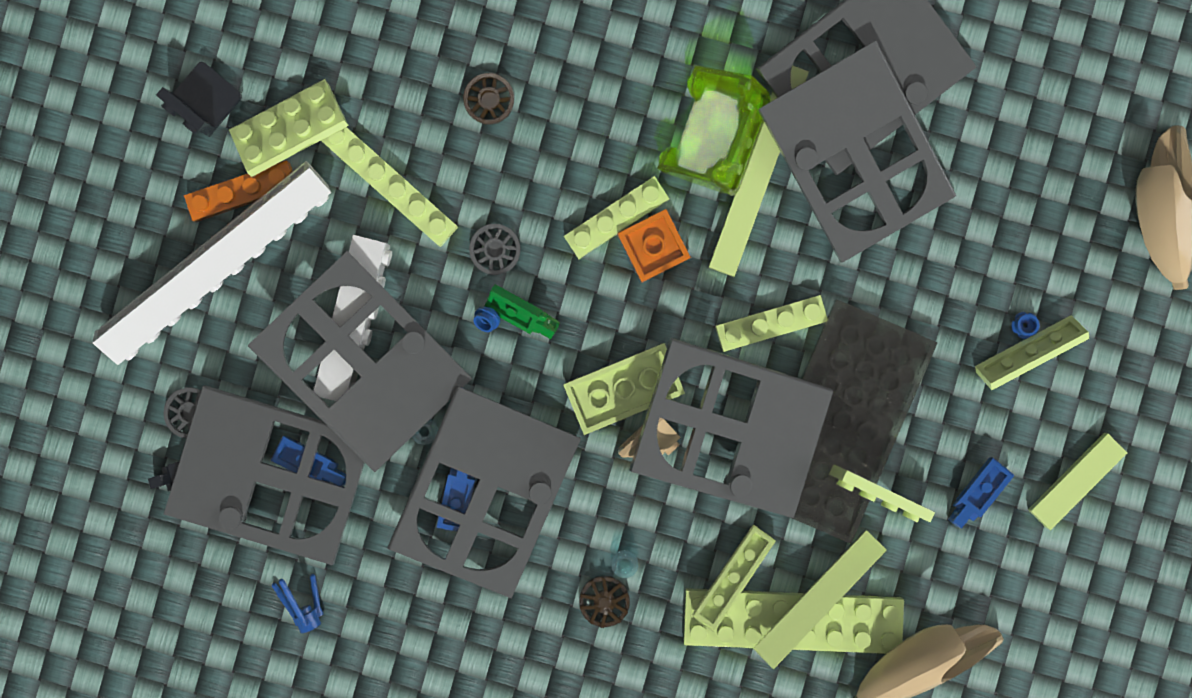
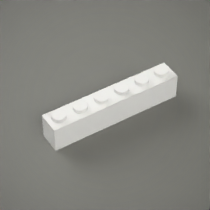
(335, 374)

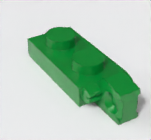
(521, 313)

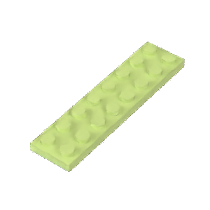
(851, 625)

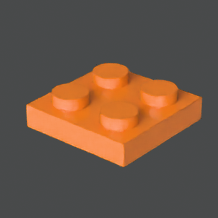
(653, 245)

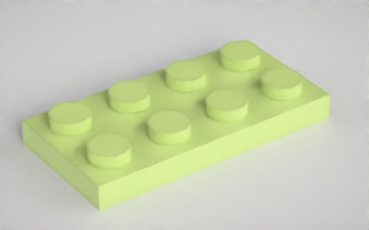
(288, 128)
(618, 390)

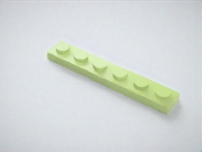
(391, 185)

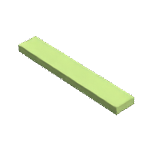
(819, 599)

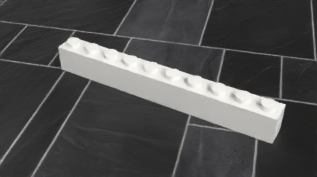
(211, 264)

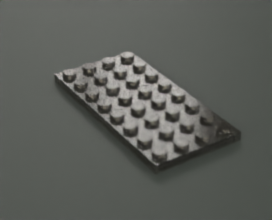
(873, 381)

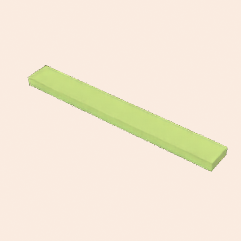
(749, 197)

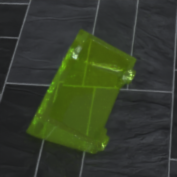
(718, 130)

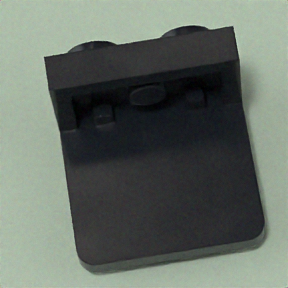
(201, 99)

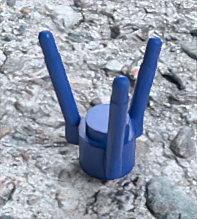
(304, 617)

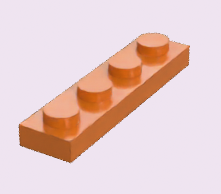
(234, 192)

